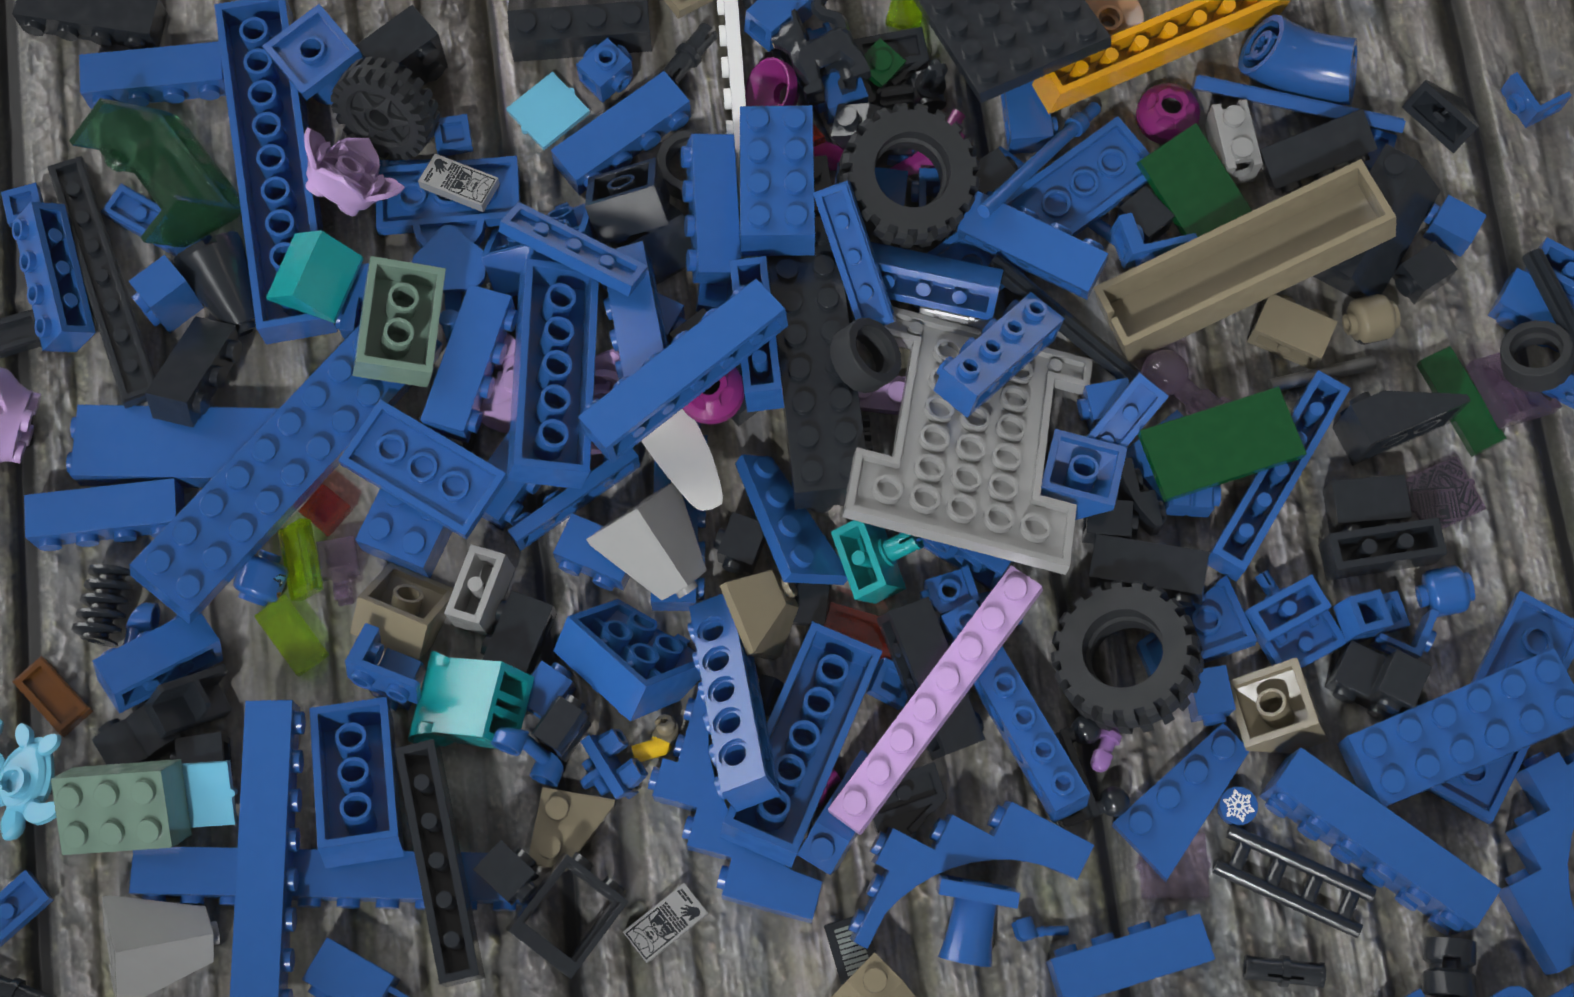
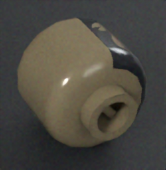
(1371, 319)

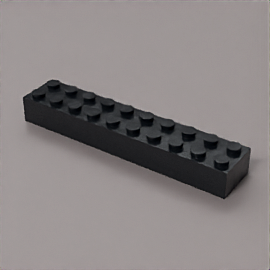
(818, 408)

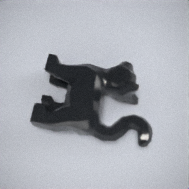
(822, 55)

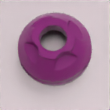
(767, 81)
(1156, 122)
(721, 404)

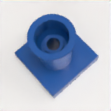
(313, 54)
(972, 917)

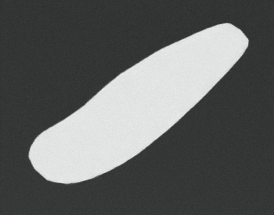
(686, 460)

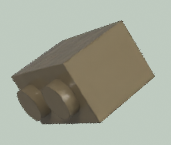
(1292, 331)

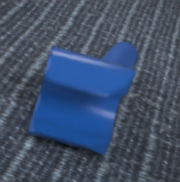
(1025, 930)

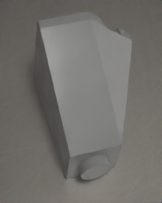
(654, 544)
(155, 943)

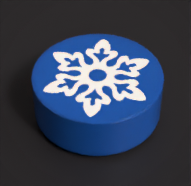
(1237, 806)

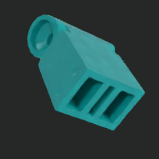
(469, 701)

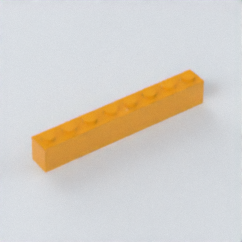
(1151, 46)

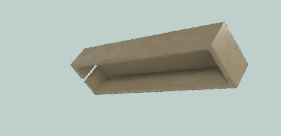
(1246, 260)

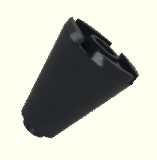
(221, 279)

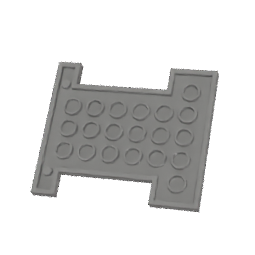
(972, 476)

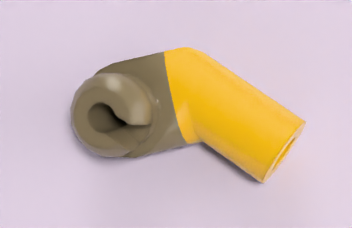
(661, 740)

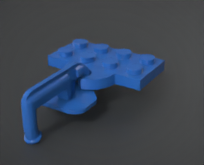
(446, 229)

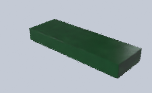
(1474, 423)

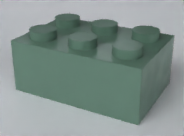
(399, 322)
(121, 807)

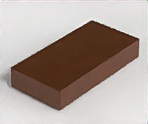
(52, 696)

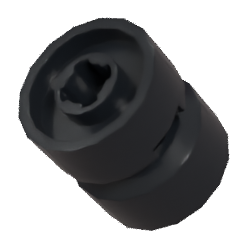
(1449, 981)

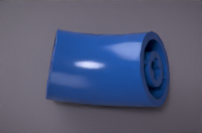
(1301, 61)

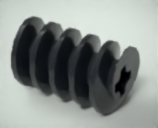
(102, 604)

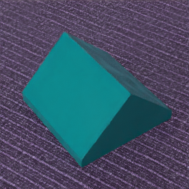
(315, 275)

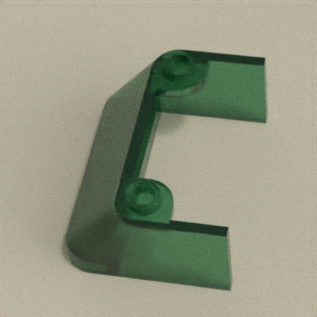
(168, 163)

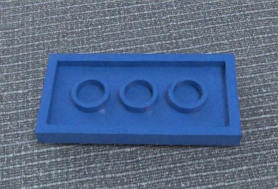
(423, 469)

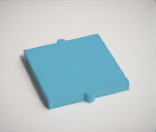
(548, 110)
(210, 793)

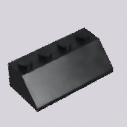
(572, 26)
(1410, 196)

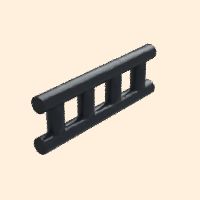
(1317, 874)

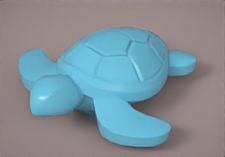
(27, 782)

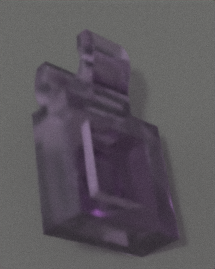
(338, 563)

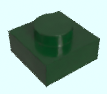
(883, 63)

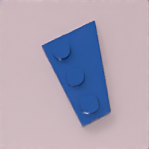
(1218, 623)

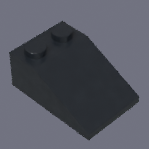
(1393, 418)

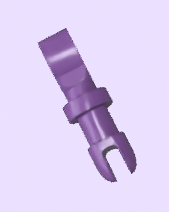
(1103, 755)

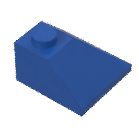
(1083, 472)

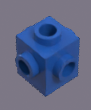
(605, 69)

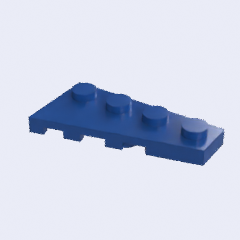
(791, 533)
(1176, 807)

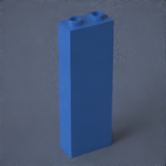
(132, 447)

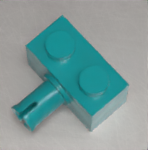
(872, 559)

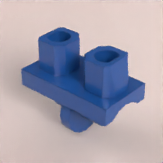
(606, 770)

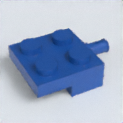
(1294, 622)

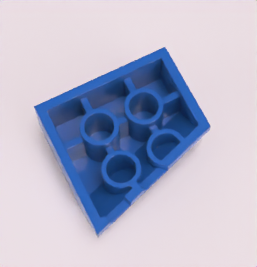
(506, 257)
(627, 658)

